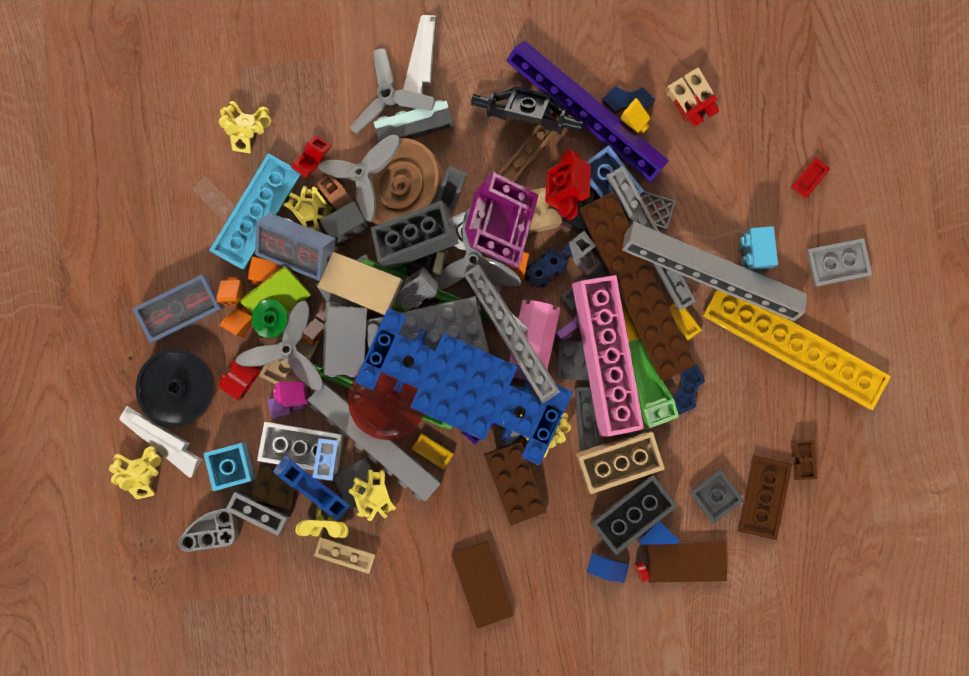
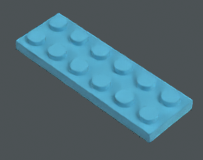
(263, 196)

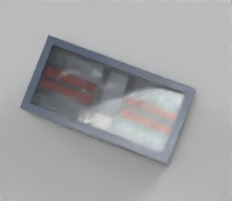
(293, 245)
(177, 308)

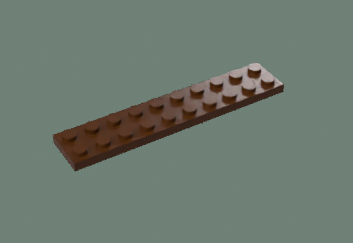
(637, 288)

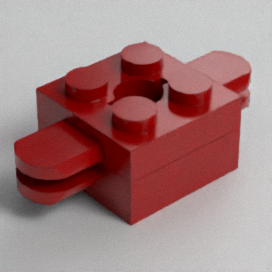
(568, 184)

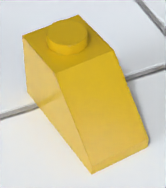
(636, 117)

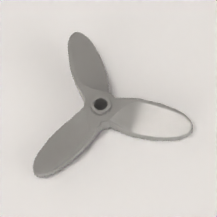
(364, 172)
(495, 270)
(292, 337)

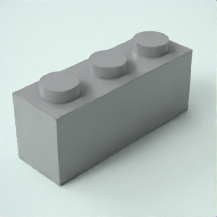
(258, 513)

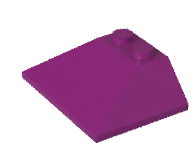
(500, 219)

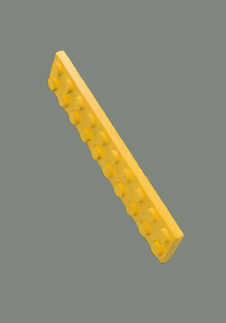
(799, 348)

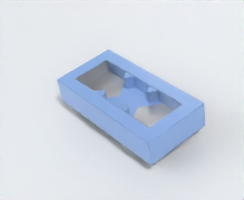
(325, 459)

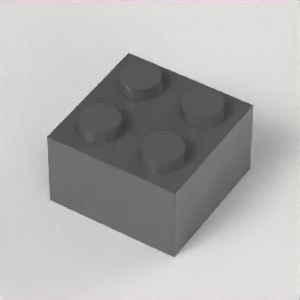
(345, 224)

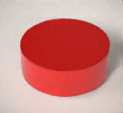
(642, 572)

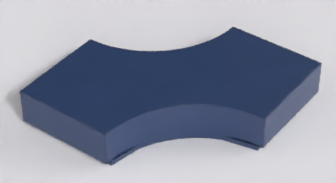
(620, 99)
(689, 383)

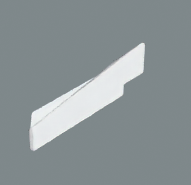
(421, 60)
(163, 440)

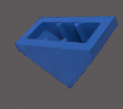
(657, 535)
(607, 568)

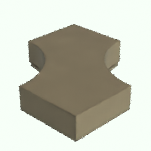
(440, 261)

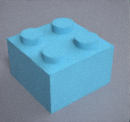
(759, 249)
(229, 466)

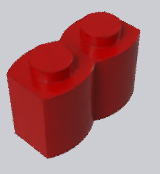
(238, 380)

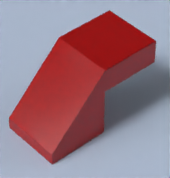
(313, 154)

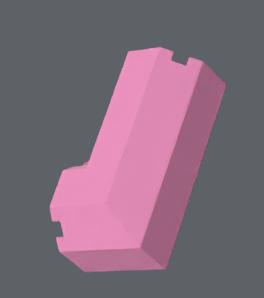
(541, 324)

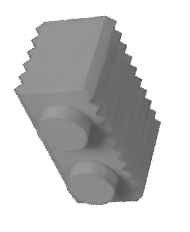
(416, 289)

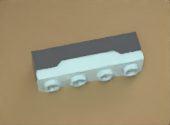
(415, 122)

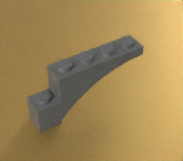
(449, 194)

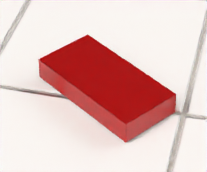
(810, 178)

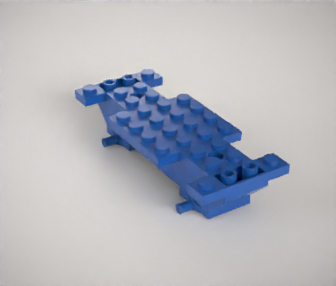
(463, 386)

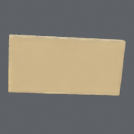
(360, 283)

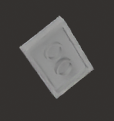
(839, 262)

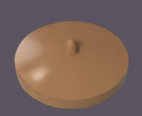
(406, 182)

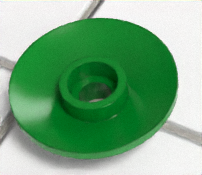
(262, 318)

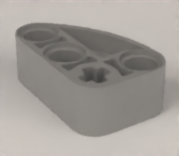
(214, 525)

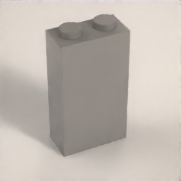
(344, 338)

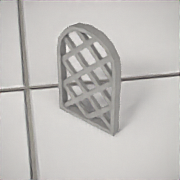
(669, 214)

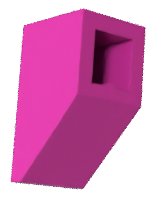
(290, 393)

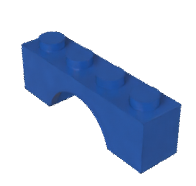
(311, 488)

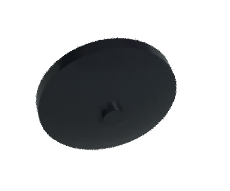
(175, 387)

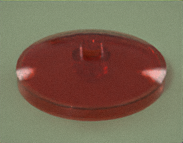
(384, 411)

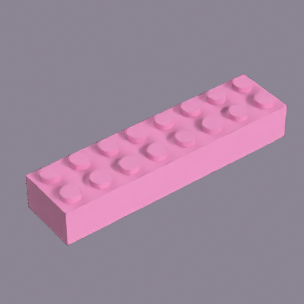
(607, 356)

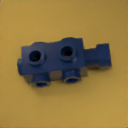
(547, 268)

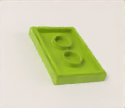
(282, 287)

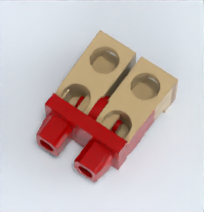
(693, 96)

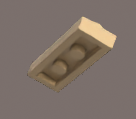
(344, 555)

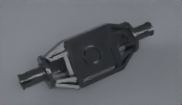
(528, 107)

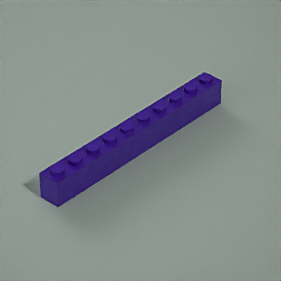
(585, 107)

